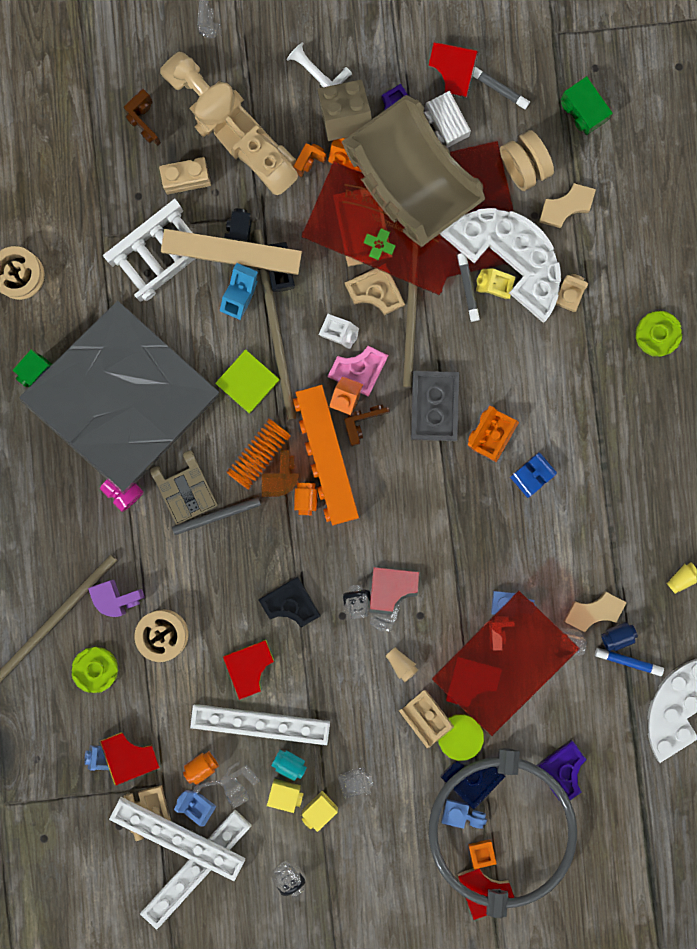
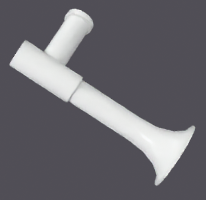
(299, 56)

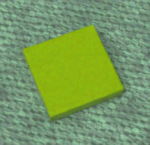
(247, 381)

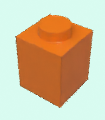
(346, 395)

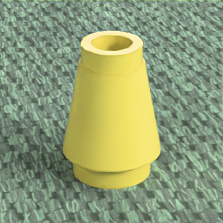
(683, 578)

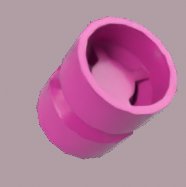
(122, 501)

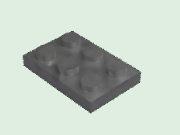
(435, 406)

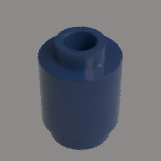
(619, 636)

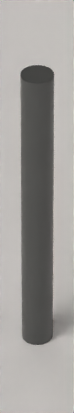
(215, 516)

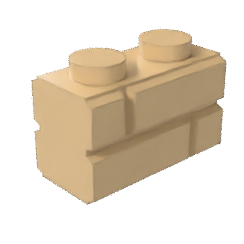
(185, 175)

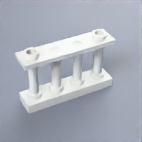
(136, 242)

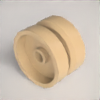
(527, 160)

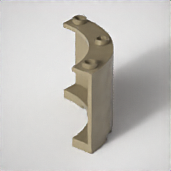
(412, 171)

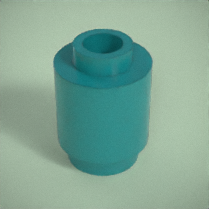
(289, 765)

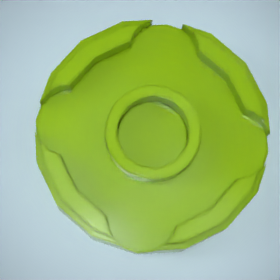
(658, 333)
(94, 670)
(464, 739)

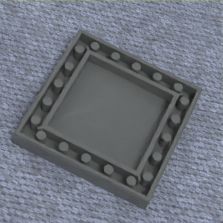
(119, 397)

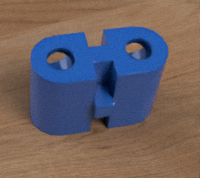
(533, 475)

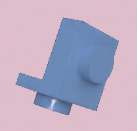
(95, 758)
(195, 807)

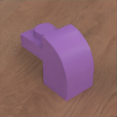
(108, 600)

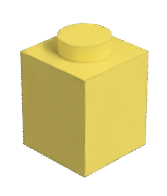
(285, 796)
(319, 811)

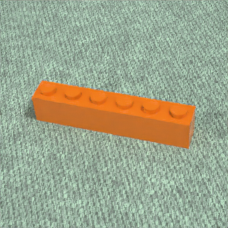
(326, 454)

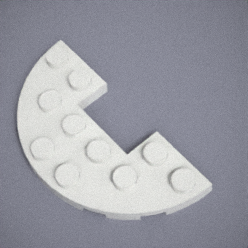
(520, 245)
(670, 709)

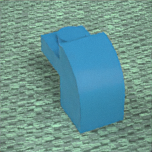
(239, 292)

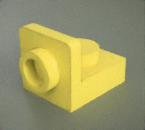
(495, 283)

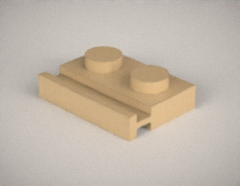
(426, 719)

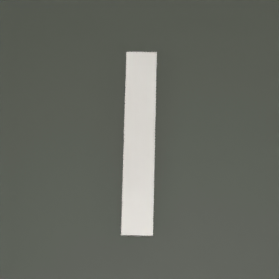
(260, 724)
(177, 839)
(192, 873)

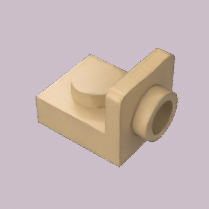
(571, 292)

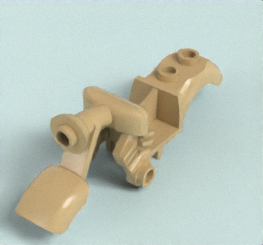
(221, 112)

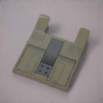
(186, 492)

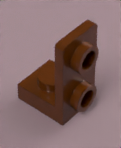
(140, 105)
(355, 432)

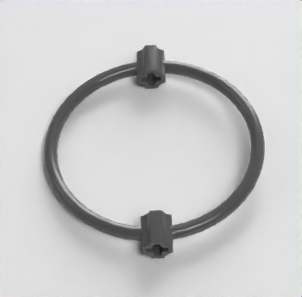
(497, 899)

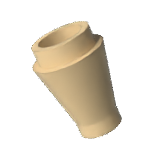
(401, 664)

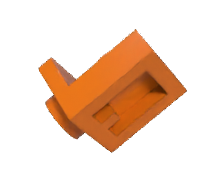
(305, 159)

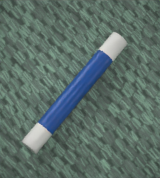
(628, 661)

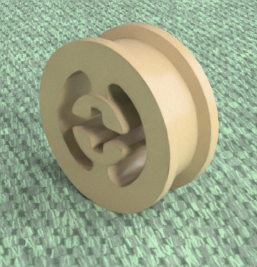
(31, 265)
(152, 620)

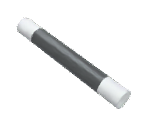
(500, 88)
(468, 287)

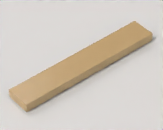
(231, 251)

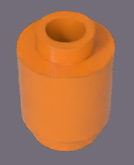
(305, 498)
(200, 768)

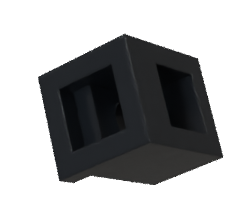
(239, 225)

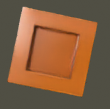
(482, 854)

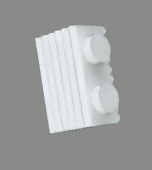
(447, 119)

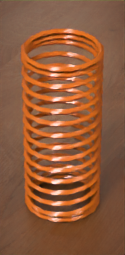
(277, 429)

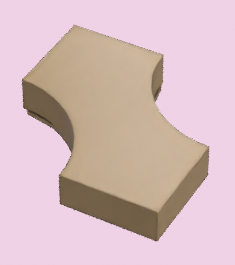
(576, 201)
(585, 614)

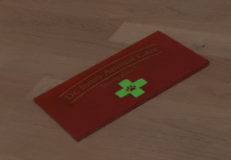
(356, 226)

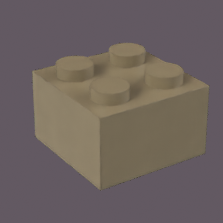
(344, 108)

